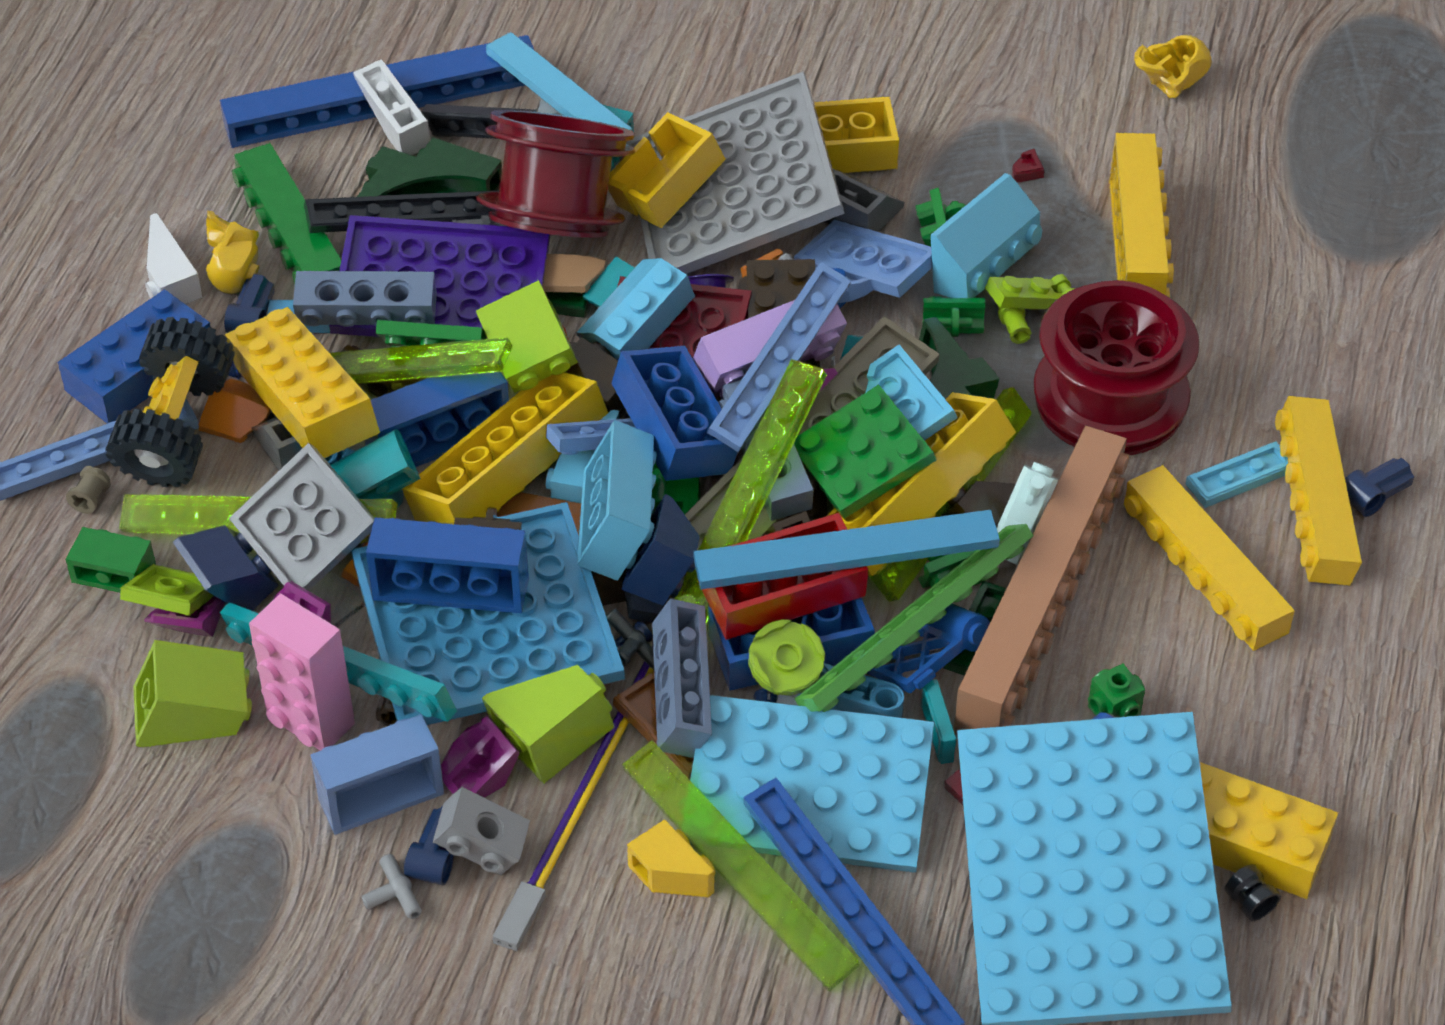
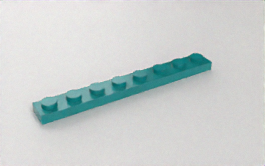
(366, 672)

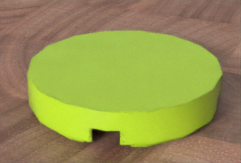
(786, 657)

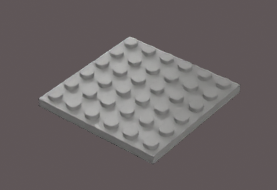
(766, 188)

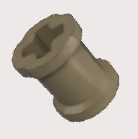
(89, 488)

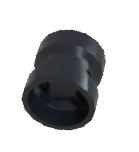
(1252, 892)

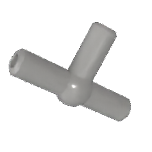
(398, 887)

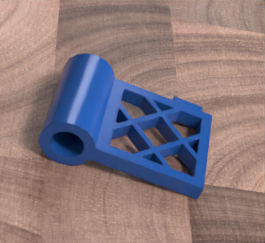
(955, 631)

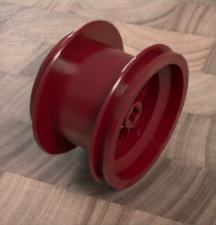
(555, 173)
(1115, 364)

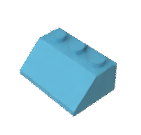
(639, 308)

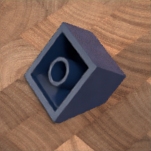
(665, 557)
(227, 566)

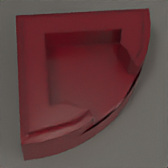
(1028, 167)

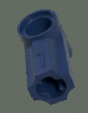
(251, 303)
(1371, 489)
(426, 859)

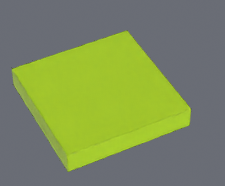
(166, 590)

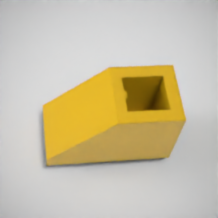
(669, 863)

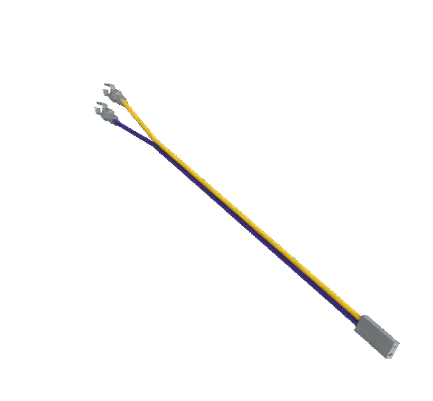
(530, 897)

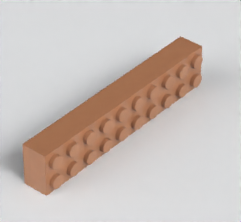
(1043, 583)

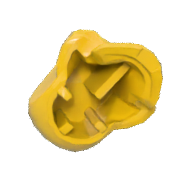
(1174, 64)
(233, 254)

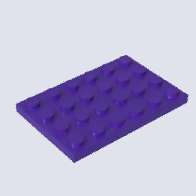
(468, 260)

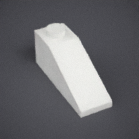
(393, 108)
(169, 266)

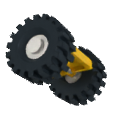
(154, 441)

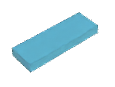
(1237, 475)

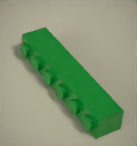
(282, 211)

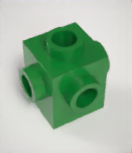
(1116, 692)

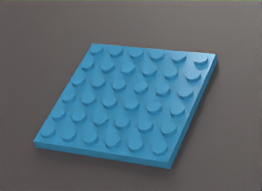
(493, 649)

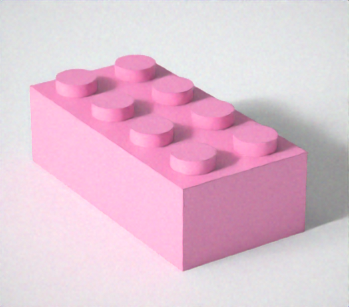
(302, 673)

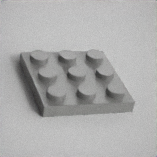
(303, 520)

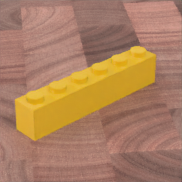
(1318, 491)
(1208, 558)

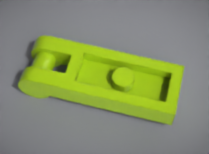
(1027, 292)

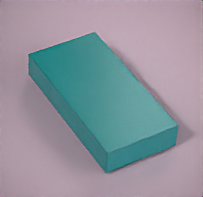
(935, 711)

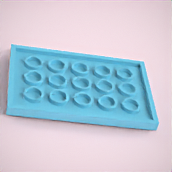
(847, 771)

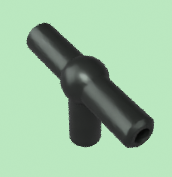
(634, 639)

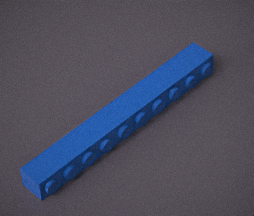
(340, 100)

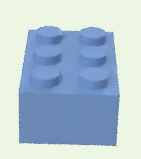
(377, 774)

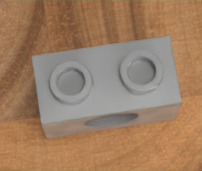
(481, 831)

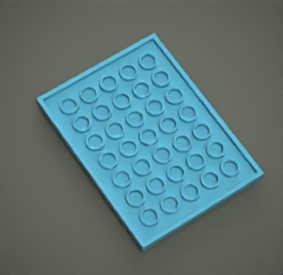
(1091, 872)

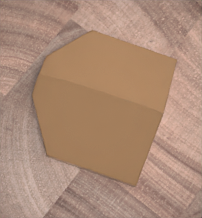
(571, 272)

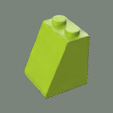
(535, 333)
(189, 694)
(552, 718)

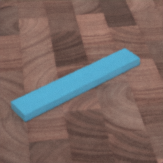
(548, 81)

